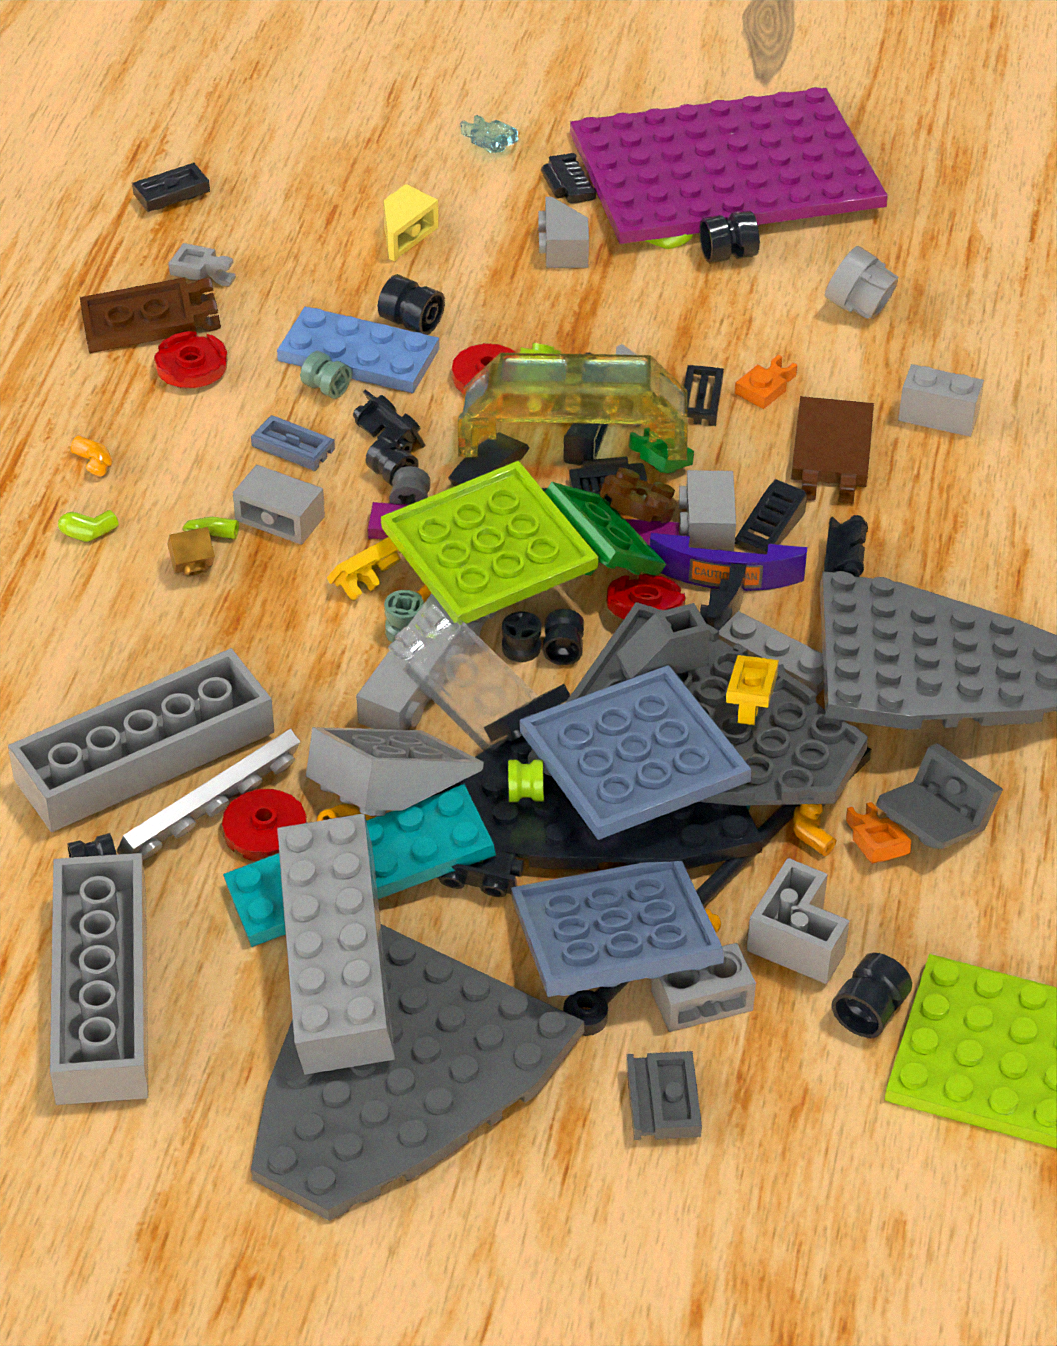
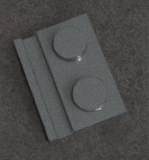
(664, 1095)

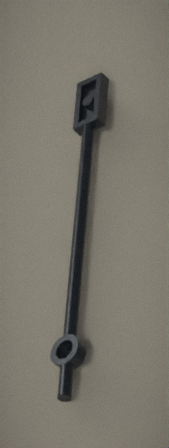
(597, 1017)

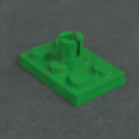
(605, 531)

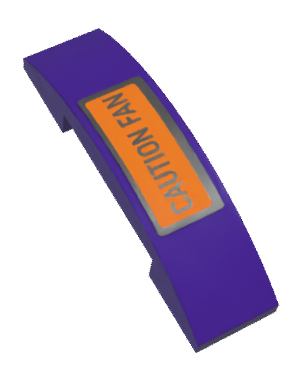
(705, 567)

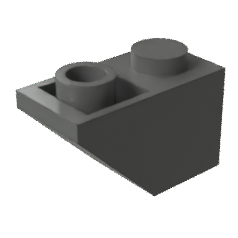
(668, 638)

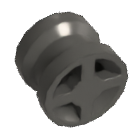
(409, 485)

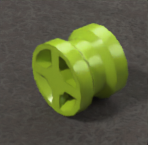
(526, 780)

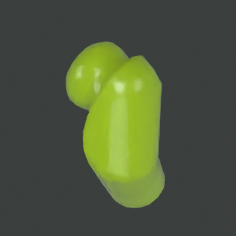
(85, 527)

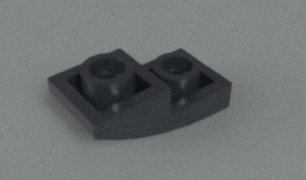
(491, 456)
(727, 600)

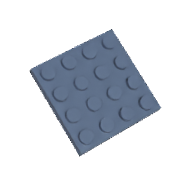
(634, 751)
(615, 926)

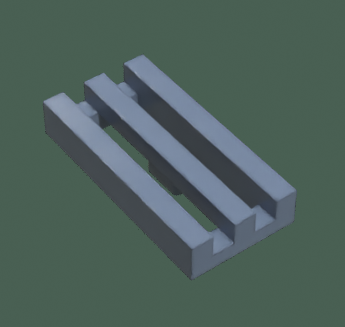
(288, 446)

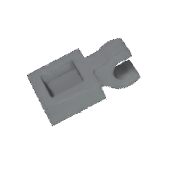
(197, 262)

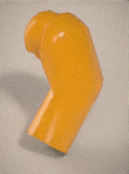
(807, 828)

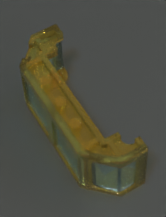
(574, 391)

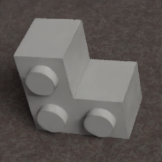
(793, 926)

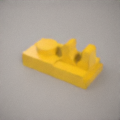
(361, 567)
(751, 686)

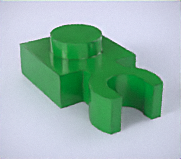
(657, 453)

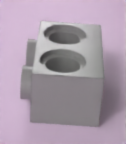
(706, 994)

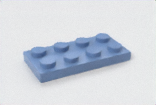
(371, 349)

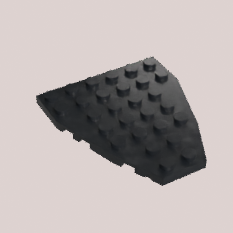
(558, 838)

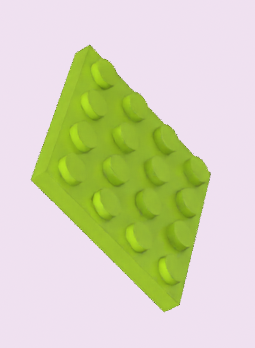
(489, 543)
(981, 1051)

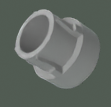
(861, 284)

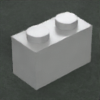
(941, 400)
(279, 504)
(709, 509)

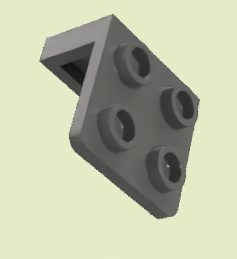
(943, 801)

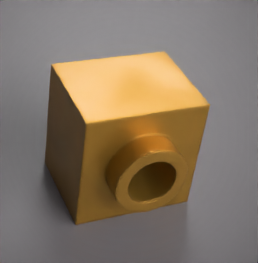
(191, 551)

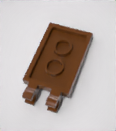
(147, 313)
(832, 445)

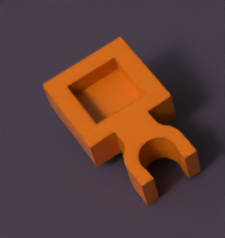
(765, 385)
(877, 837)

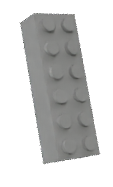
(141, 739)
(334, 945)
(99, 980)

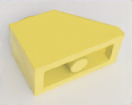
(408, 219)

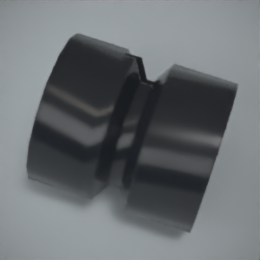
(729, 236)
(410, 304)
(872, 995)

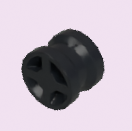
(521, 636)

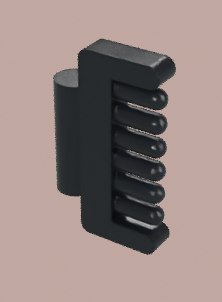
(568, 179)
(595, 470)

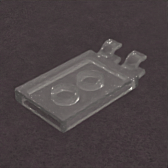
(461, 674)

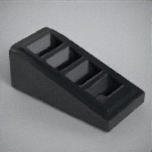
(583, 442)
(779, 498)

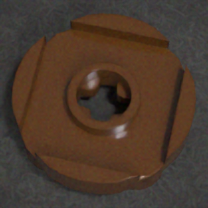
(639, 497)

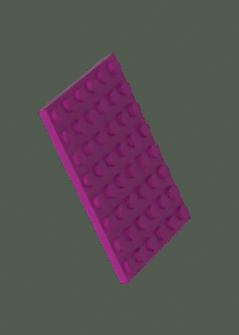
(756, 154)

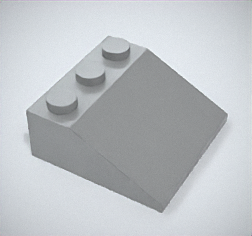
(385, 766)

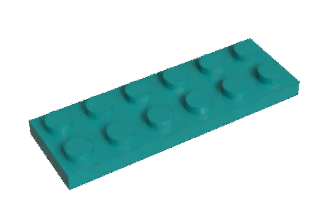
(407, 851)

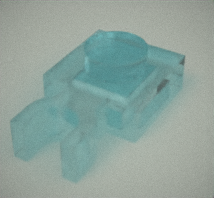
(490, 136)

